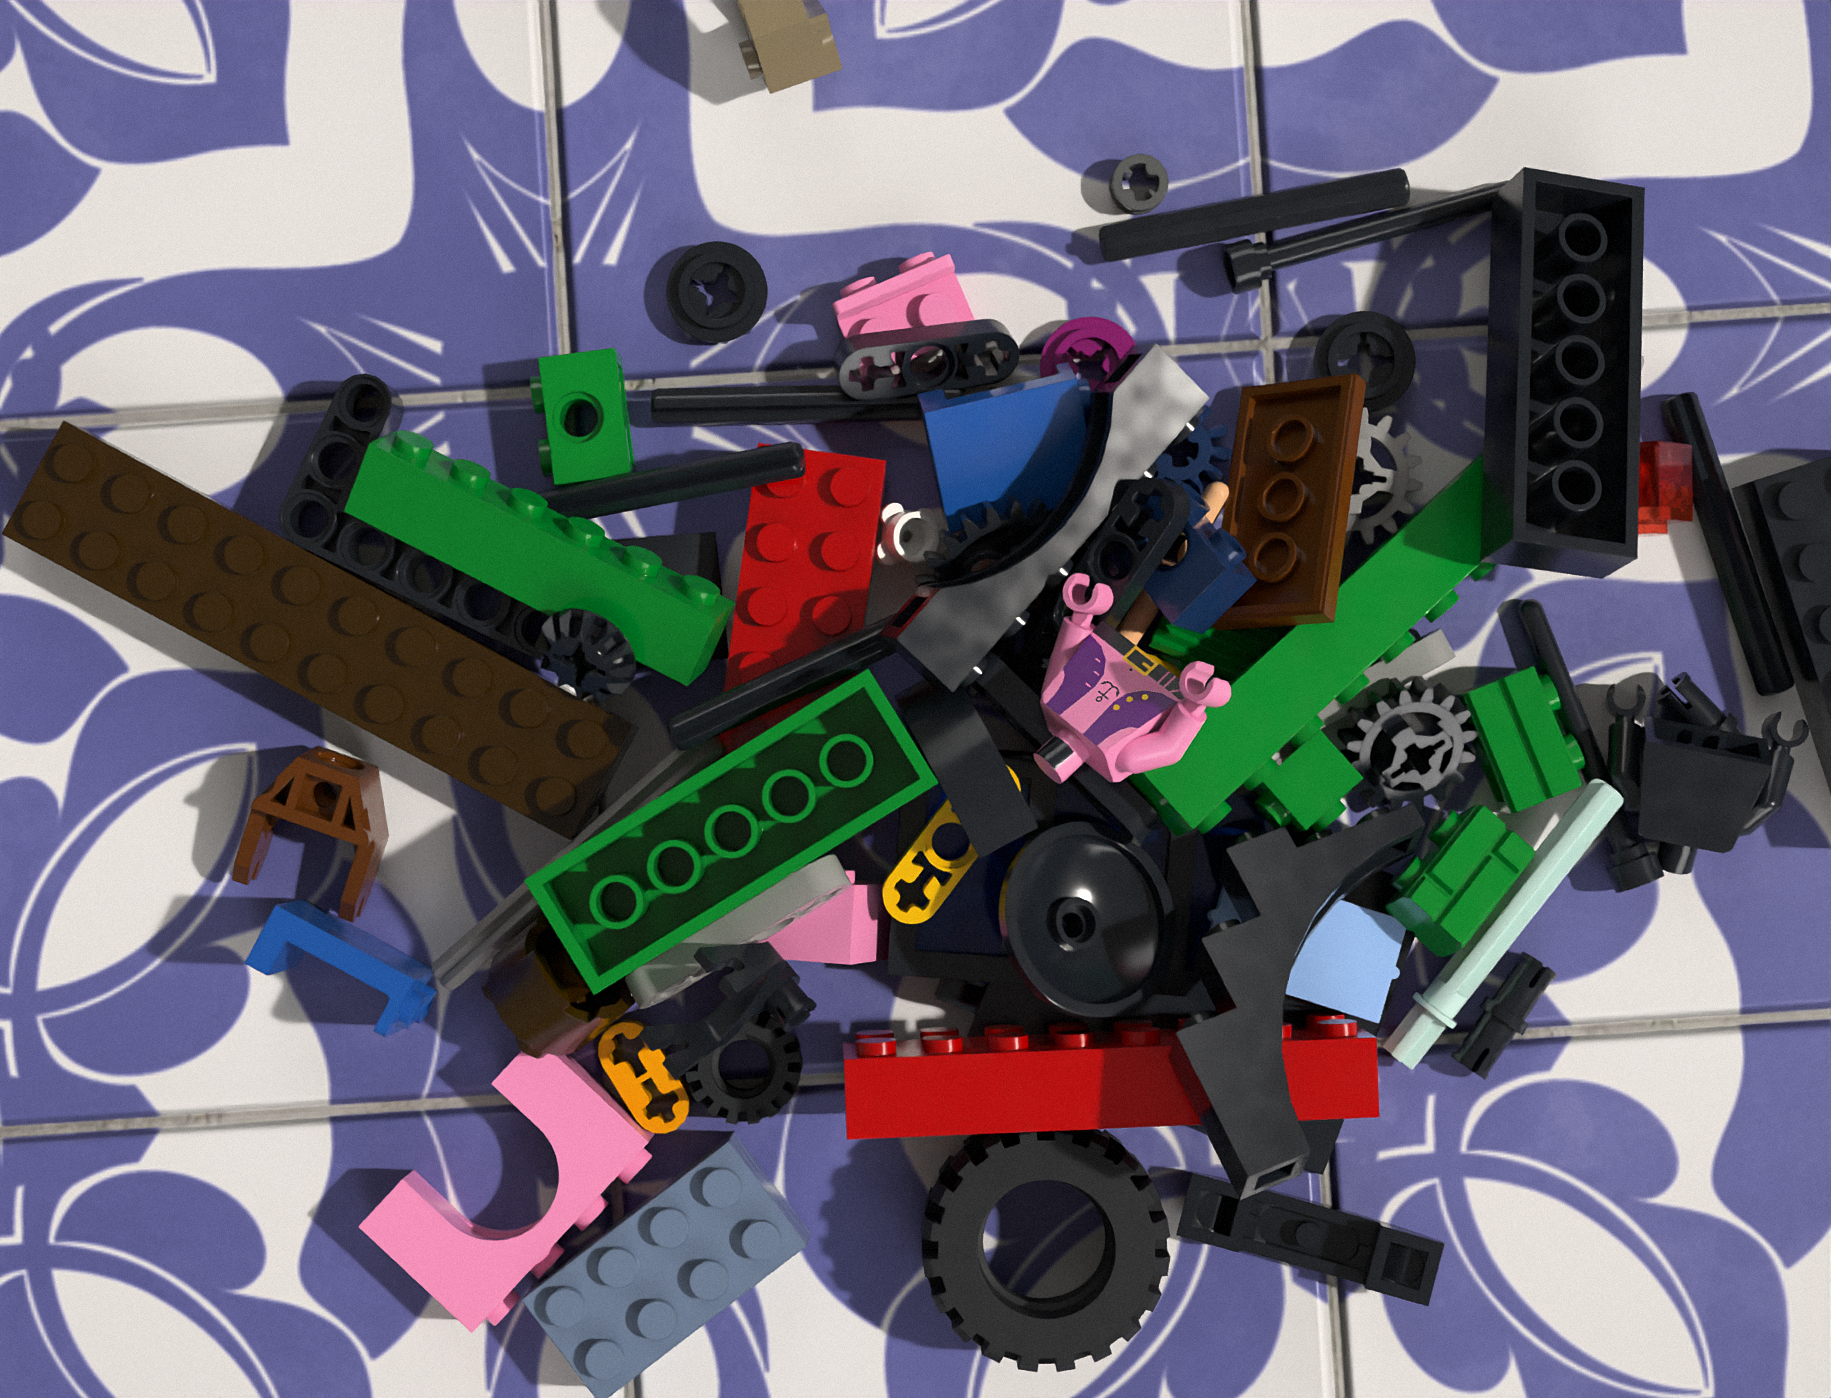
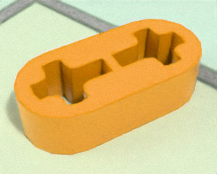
(632, 1085)

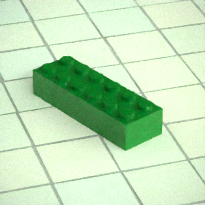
(731, 831)

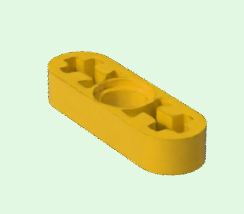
(909, 871)

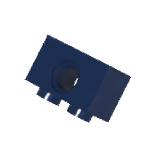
(1207, 577)

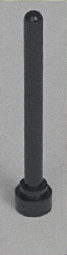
(1251, 263)
(1630, 860)

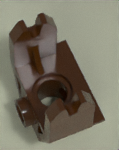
(305, 798)

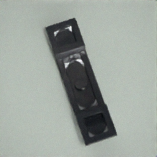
(1312, 1237)

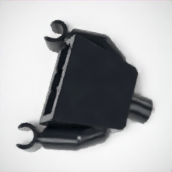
(1696, 782)

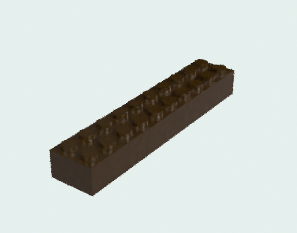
(320, 630)

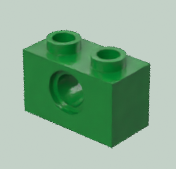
(578, 380)

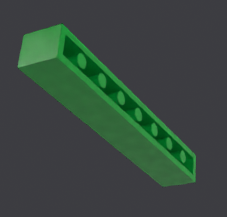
(1324, 662)

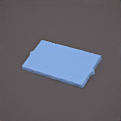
(1344, 960)

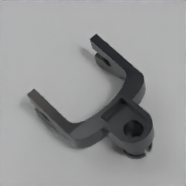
(759, 984)

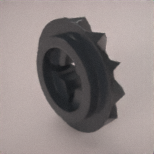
(705, 265)
(1383, 340)
(604, 648)

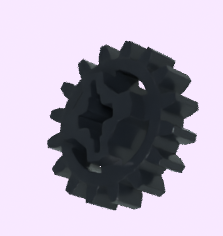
(1408, 743)

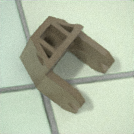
(787, 42)

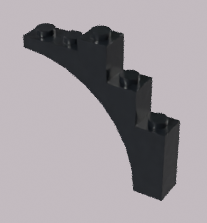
(1236, 1059)

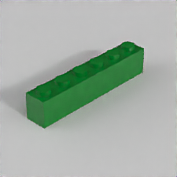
(536, 553)

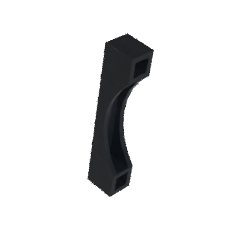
(1131, 421)

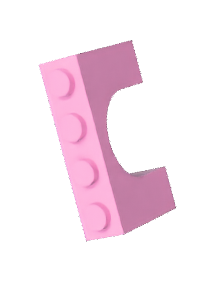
(477, 1267)

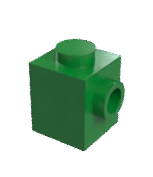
(1307, 786)

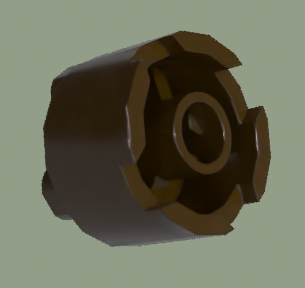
(546, 997)

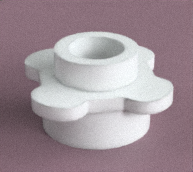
(923, 531)

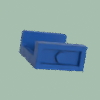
(1006, 443)
(309, 928)

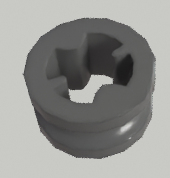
(1151, 170)

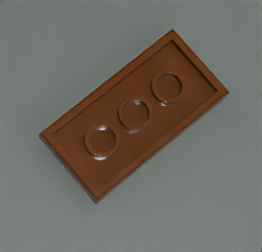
(1292, 497)

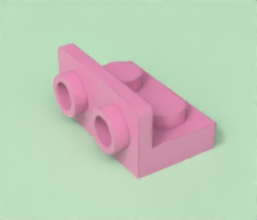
(918, 297)

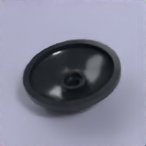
(1115, 912)

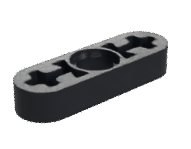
(947, 375)

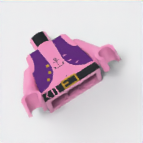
(1114, 700)

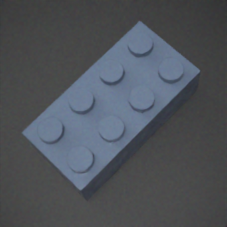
(667, 1267)

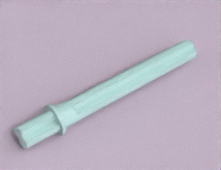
(1504, 924)

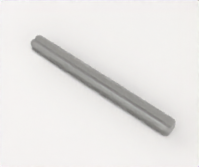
(521, 907)

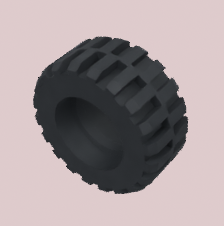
(1060, 1326)

